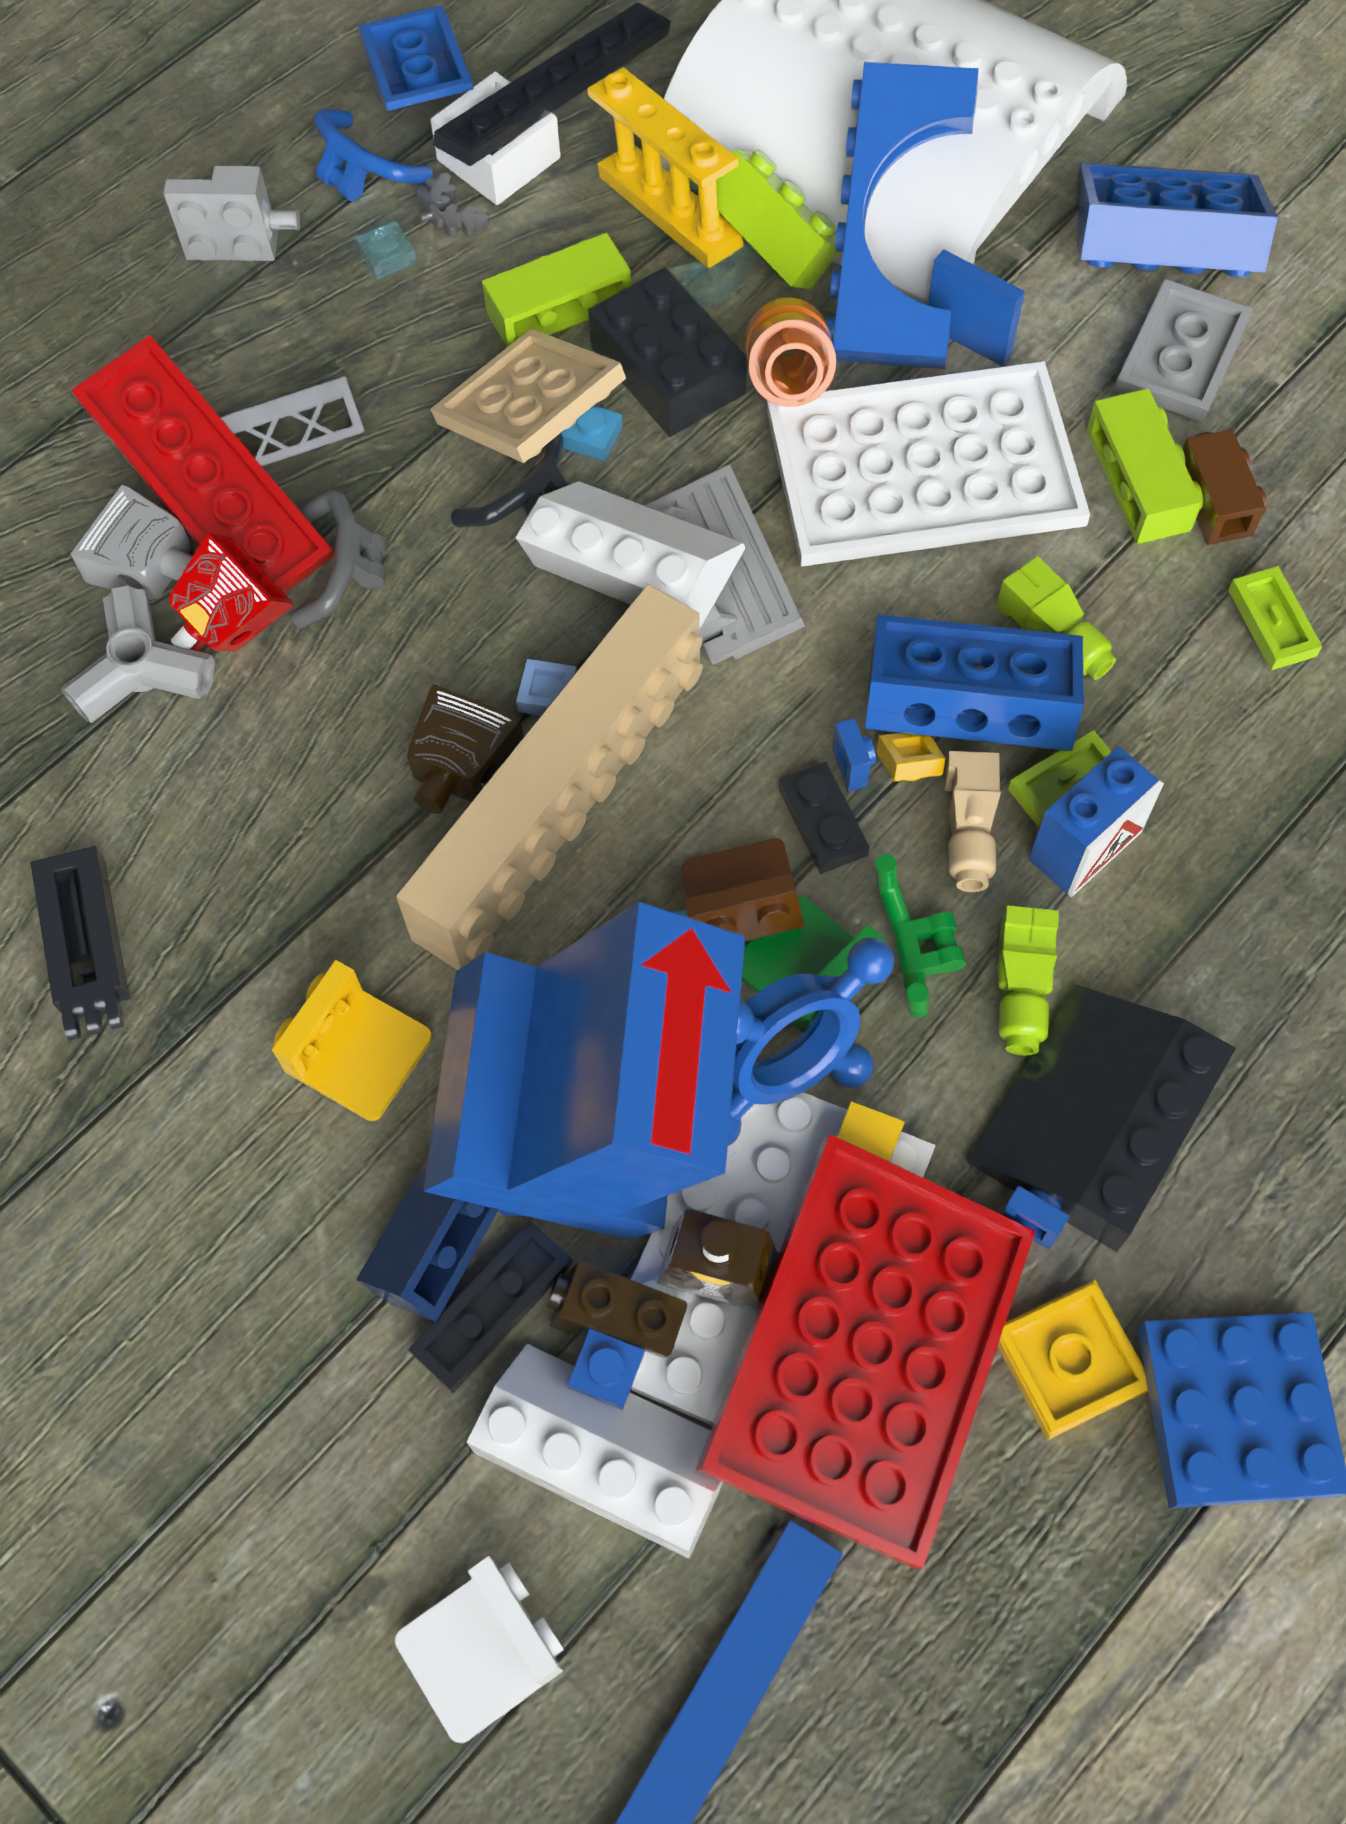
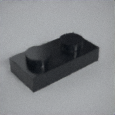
(823, 817)

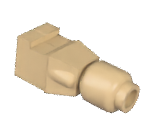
(973, 806)

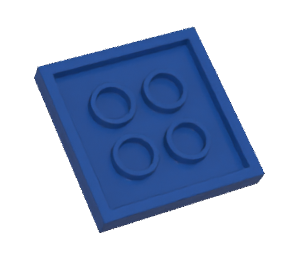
(1242, 1410)

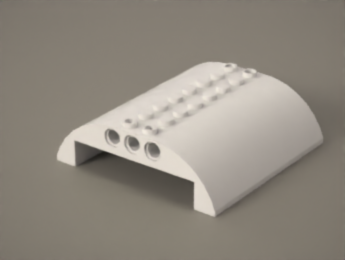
(783, 85)

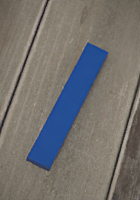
(733, 1681)

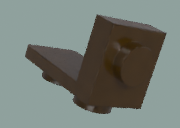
(616, 1308)

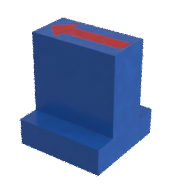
(592, 1076)

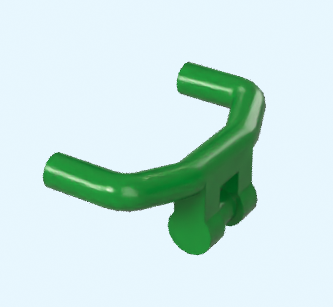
(909, 932)

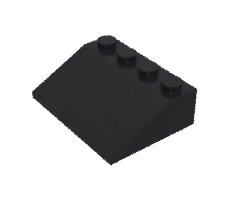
(1103, 1110)

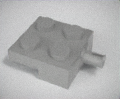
(227, 215)

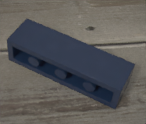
(425, 1250)

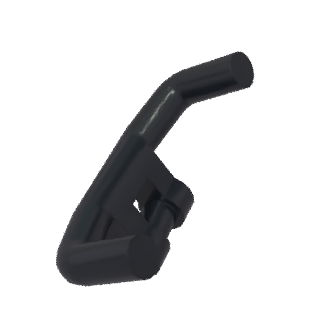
(541, 476)

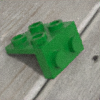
(815, 949)

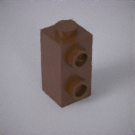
(1229, 491)

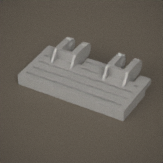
(755, 600)

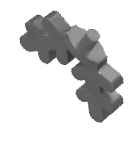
(437, 198)

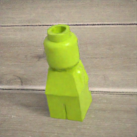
(1047, 604)
(1026, 976)

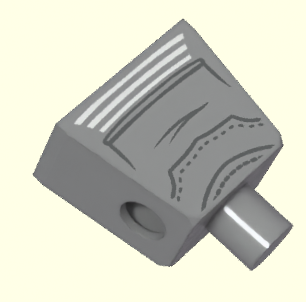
(133, 546)

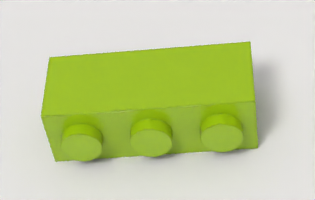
(776, 219)
(555, 288)
(1144, 466)

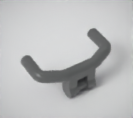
(356, 556)

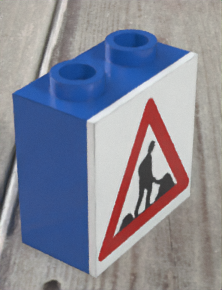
(1095, 821)

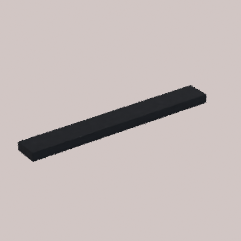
(550, 84)

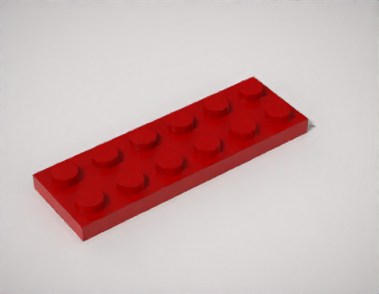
(198, 463)

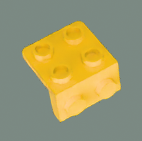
(350, 1044)

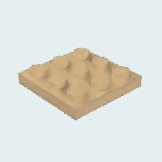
(528, 394)

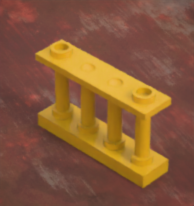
(649, 187)

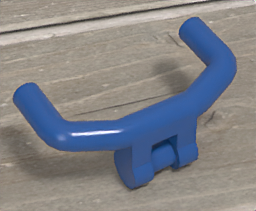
(359, 160)

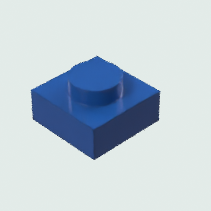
(853, 754)
(1038, 1213)
(606, 1369)

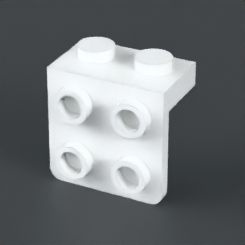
(479, 1651)

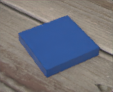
(981, 306)

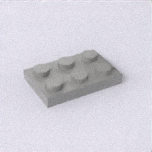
(1184, 349)

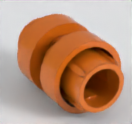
(794, 377)

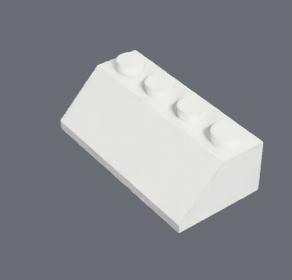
(626, 546)
(610, 1460)

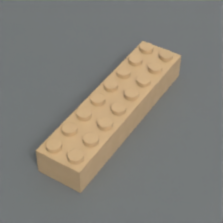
(553, 780)

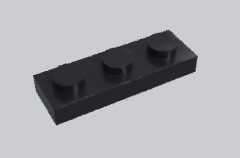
(490, 1306)

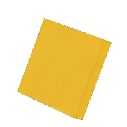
(1071, 1359)

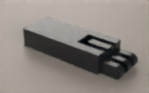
(79, 927)

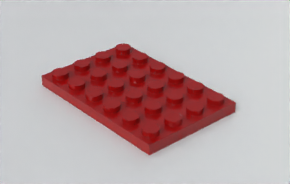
(868, 1353)

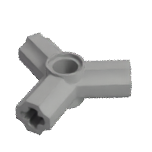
(131, 638)

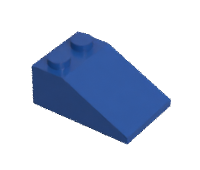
(414, 58)

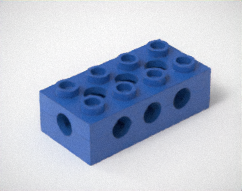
(975, 682)

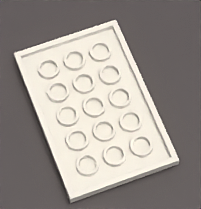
(926, 464)
(758, 1189)

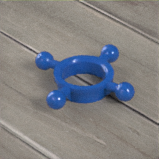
(821, 1049)

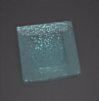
(386, 250)

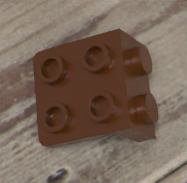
(744, 890)

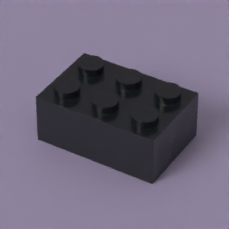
(669, 351)

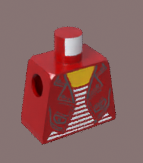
(224, 597)

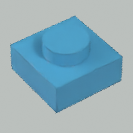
(594, 433)

